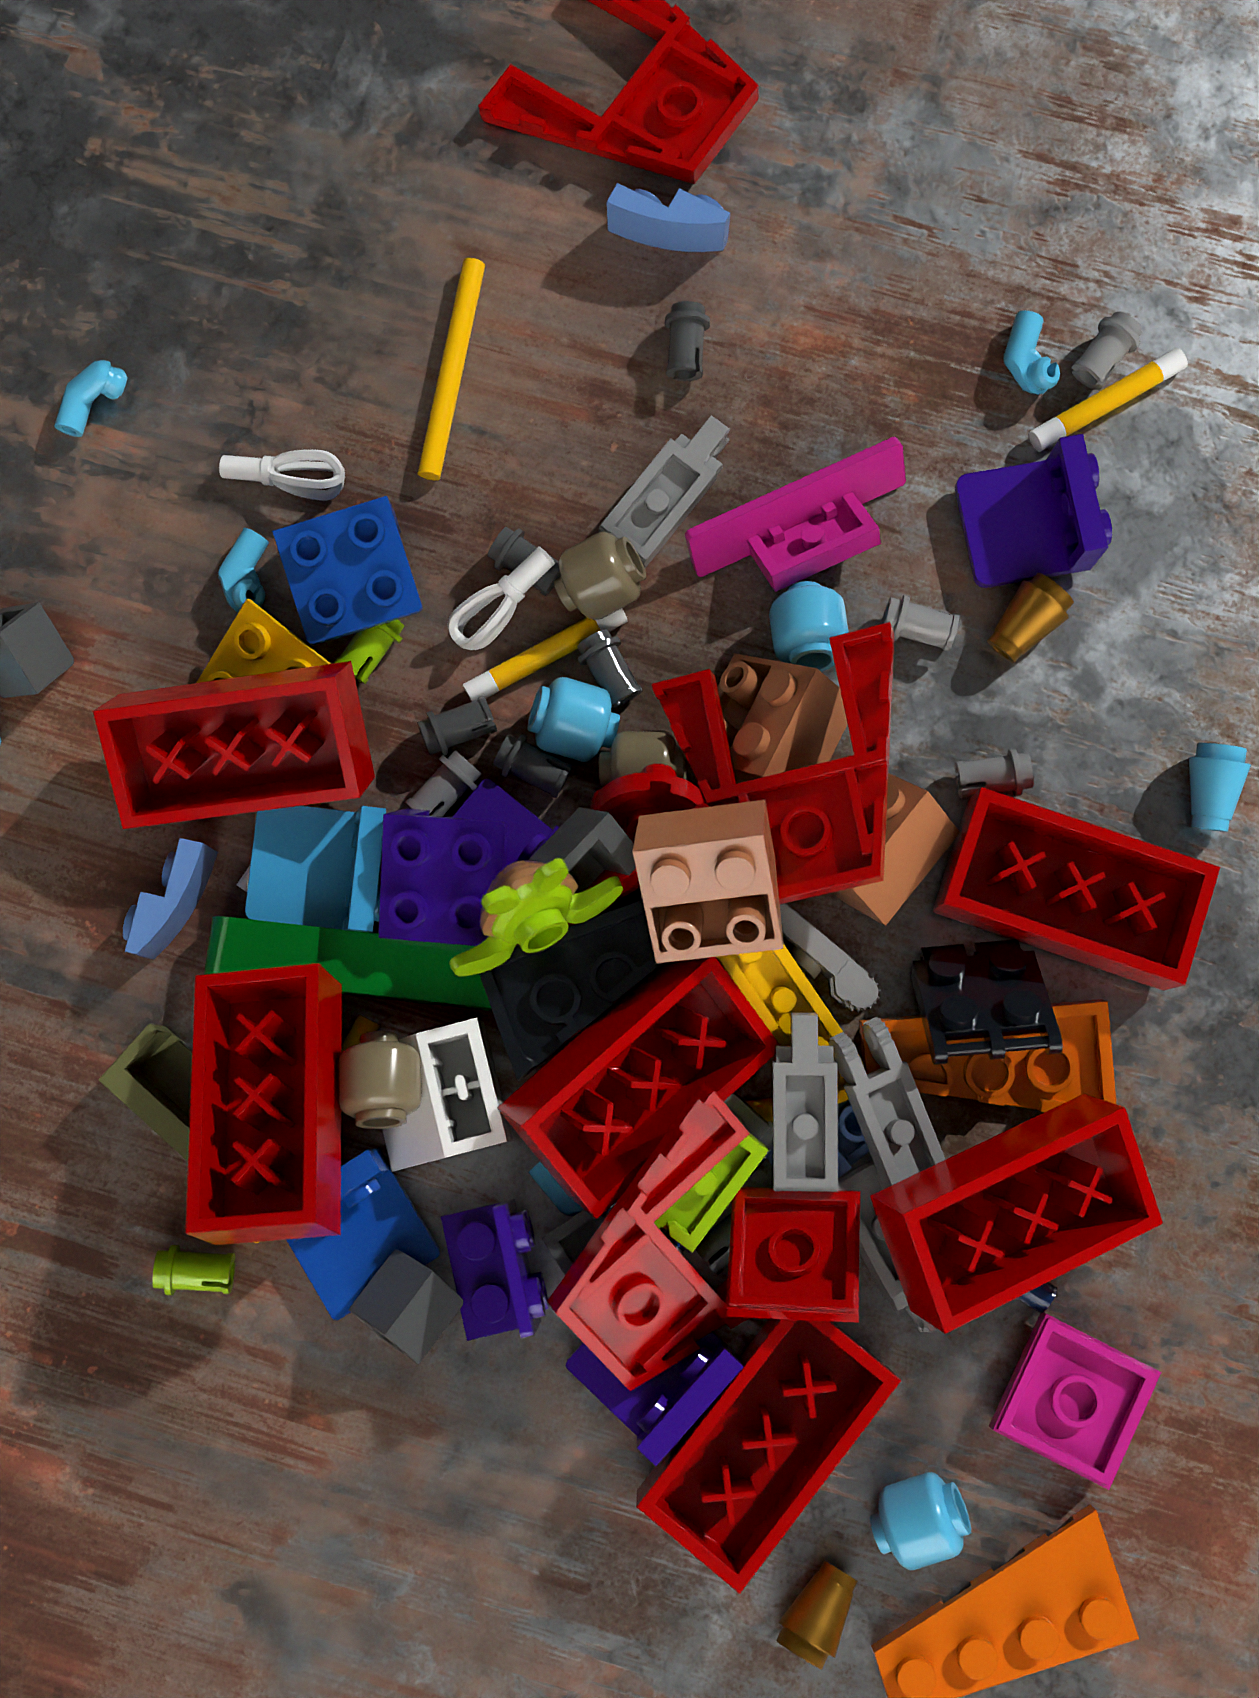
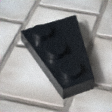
(561, 990)

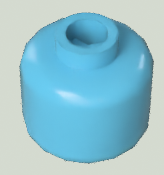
(804, 622)
(573, 719)
(920, 1521)

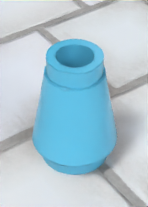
(1216, 784)

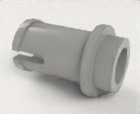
(1115, 338)
(921, 623)
(996, 774)
(445, 785)

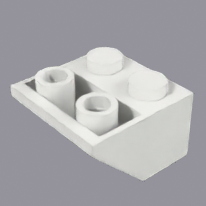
(457, 1098)

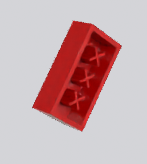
(235, 745)
(1076, 890)
(630, 1074)
(265, 1106)
(1016, 1211)
(766, 1445)

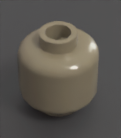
(600, 575)
(637, 749)
(379, 1080)

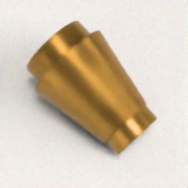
(1030, 617)
(818, 1616)

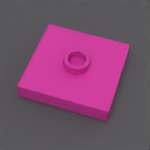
(1074, 1400)

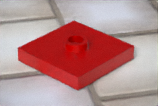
(794, 1255)

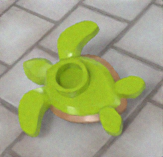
(531, 908)

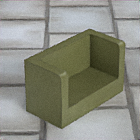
(156, 1083)

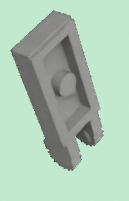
(818, 954)
(887, 1106)

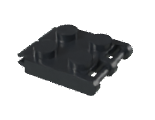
(985, 998)

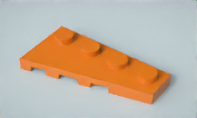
(1023, 1077)
(1014, 1621)

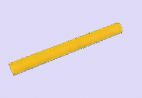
(451, 369)

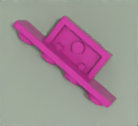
(804, 522)

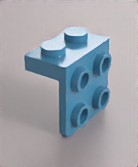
(316, 867)

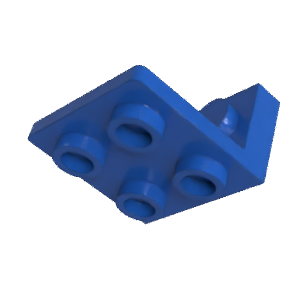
(348, 570)
(373, 1224)

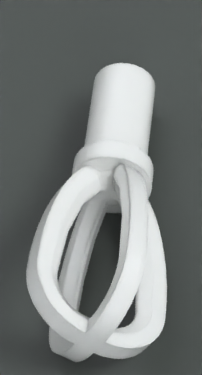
(267, 469)
(512, 587)

